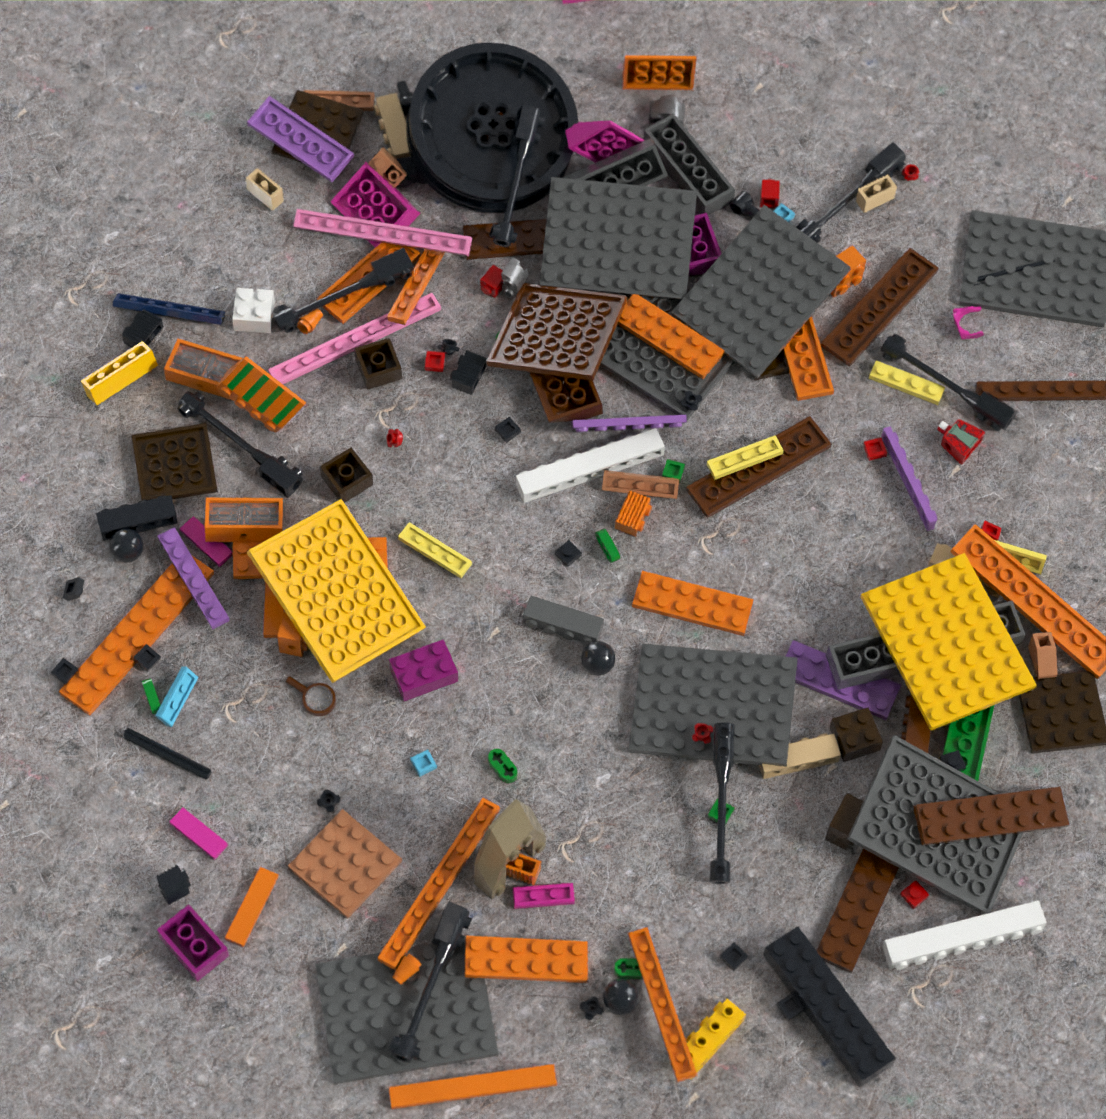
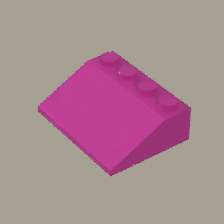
(599, 139)
(374, 199)

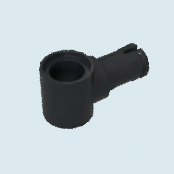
(405, 96)
(744, 204)

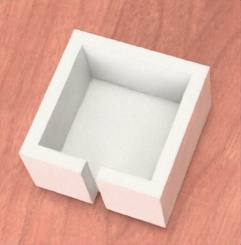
(253, 310)

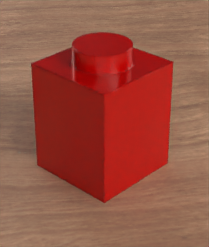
(770, 193)
(492, 281)

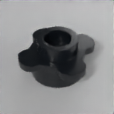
(448, 346)
(691, 405)
(327, 794)
(592, 1002)

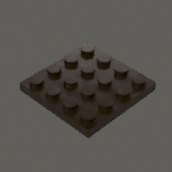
(328, 116)
(174, 462)
(1064, 713)

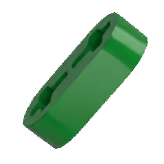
(607, 545)
(151, 695)
(499, 768)
(633, 973)

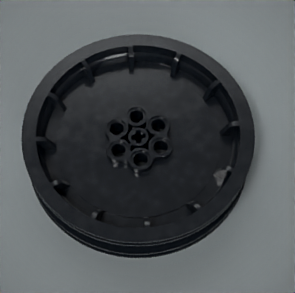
(488, 81)

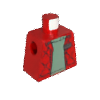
(960, 439)

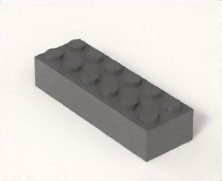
(690, 165)
(632, 166)

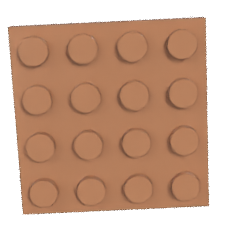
(345, 863)

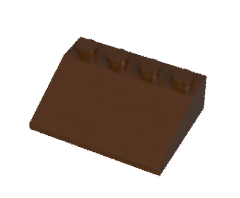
(567, 397)

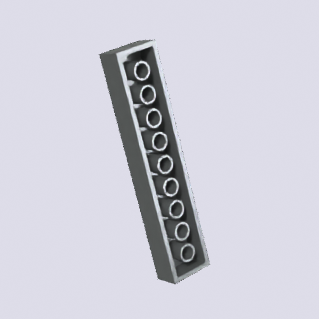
(869, 659)

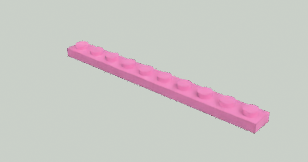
(382, 232)
(347, 342)

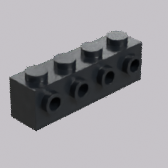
(138, 516)

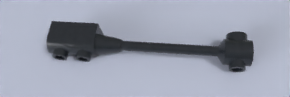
(525, 136)
(883, 164)
(383, 272)
(985, 406)
(271, 469)
(723, 761)
(446, 937)

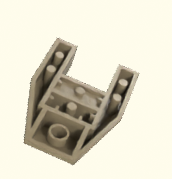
(503, 840)

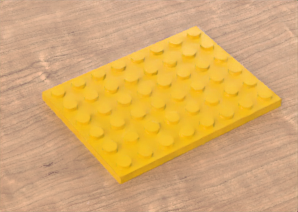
(336, 590)
(948, 641)

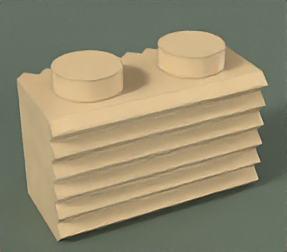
(264, 189)
(876, 193)

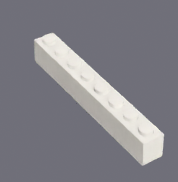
(589, 465)
(964, 935)

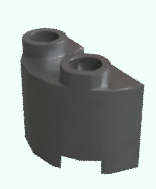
(665, 107)
(513, 277)

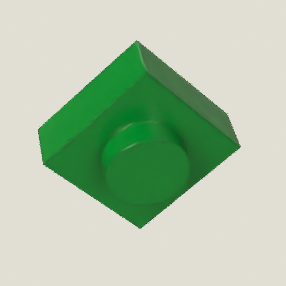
(673, 469)
(713, 814)

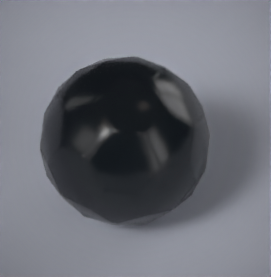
(126, 545)
(598, 658)
(621, 996)

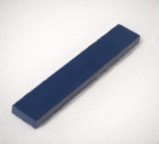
(169, 308)

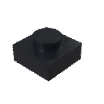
(507, 429)
(568, 553)
(73, 589)
(146, 658)
(64, 671)
(954, 760)
(733, 956)
(790, 1006)

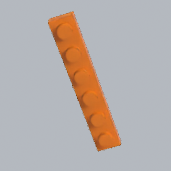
(415, 286)

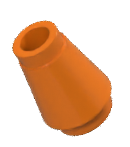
(308, 322)
(407, 968)

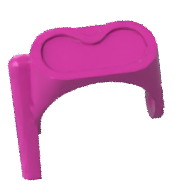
(957, 314)

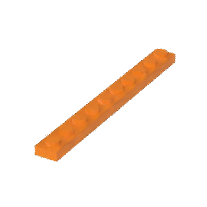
(438, 884)

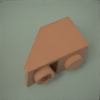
(388, 167)
(1043, 654)

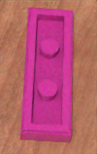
(216, 551)
(198, 833)
(543, 895)

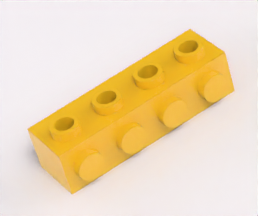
(121, 371)
(714, 1032)

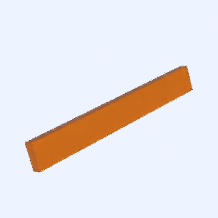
(662, 1005)
(472, 1086)

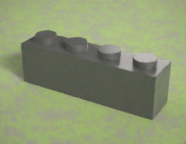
(562, 620)

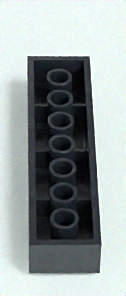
(829, 1006)

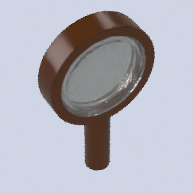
(317, 698)

